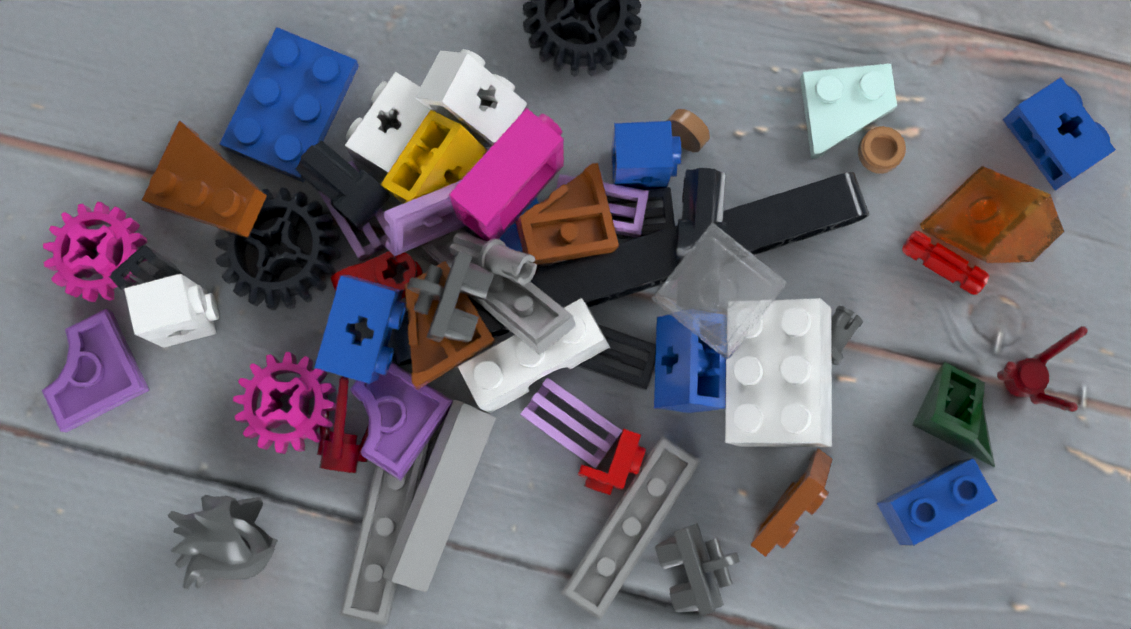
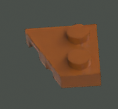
(435, 358)

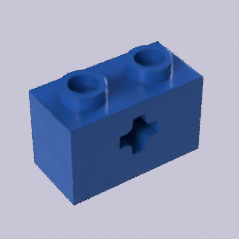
(1037, 125)
(644, 154)
(341, 346)
(687, 370)
(937, 502)

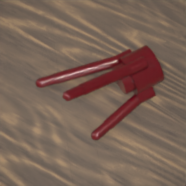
(1031, 376)
(338, 448)

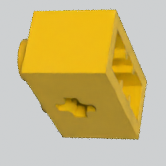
(433, 158)

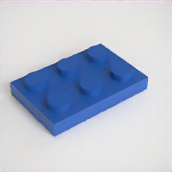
(289, 102)

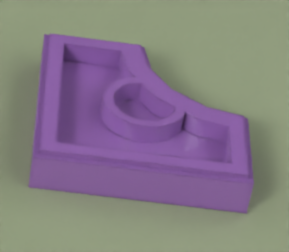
(96, 375)
(399, 419)

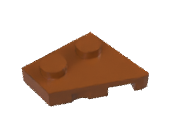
(570, 222)
(800, 496)

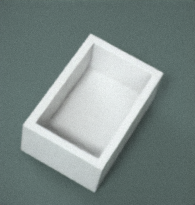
(782, 379)

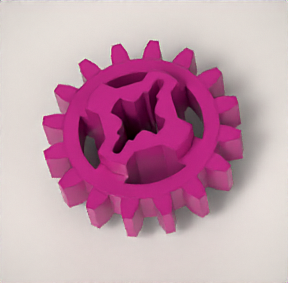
(75, 244)
(270, 412)

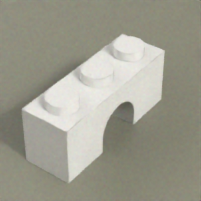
(512, 366)

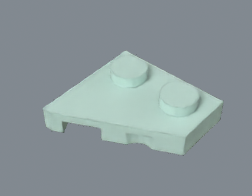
(844, 102)

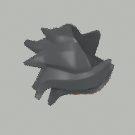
(222, 540)

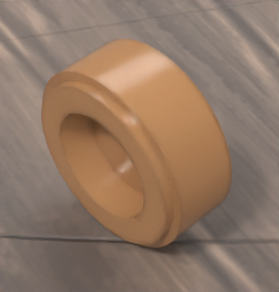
(690, 128)
(881, 149)

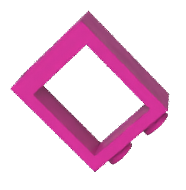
(509, 175)

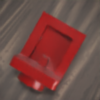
(626, 459)

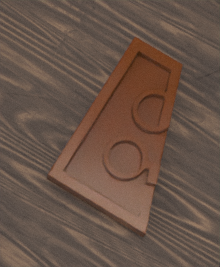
(203, 186)

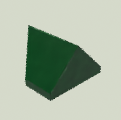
(957, 413)

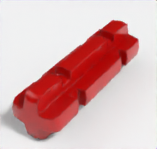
(945, 262)

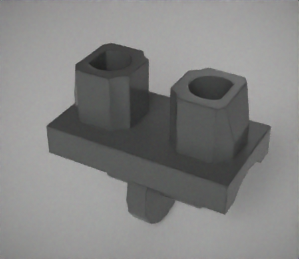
(462, 278)
(701, 590)

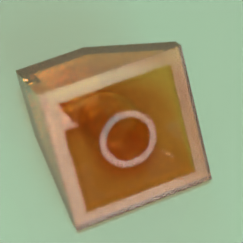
(996, 219)

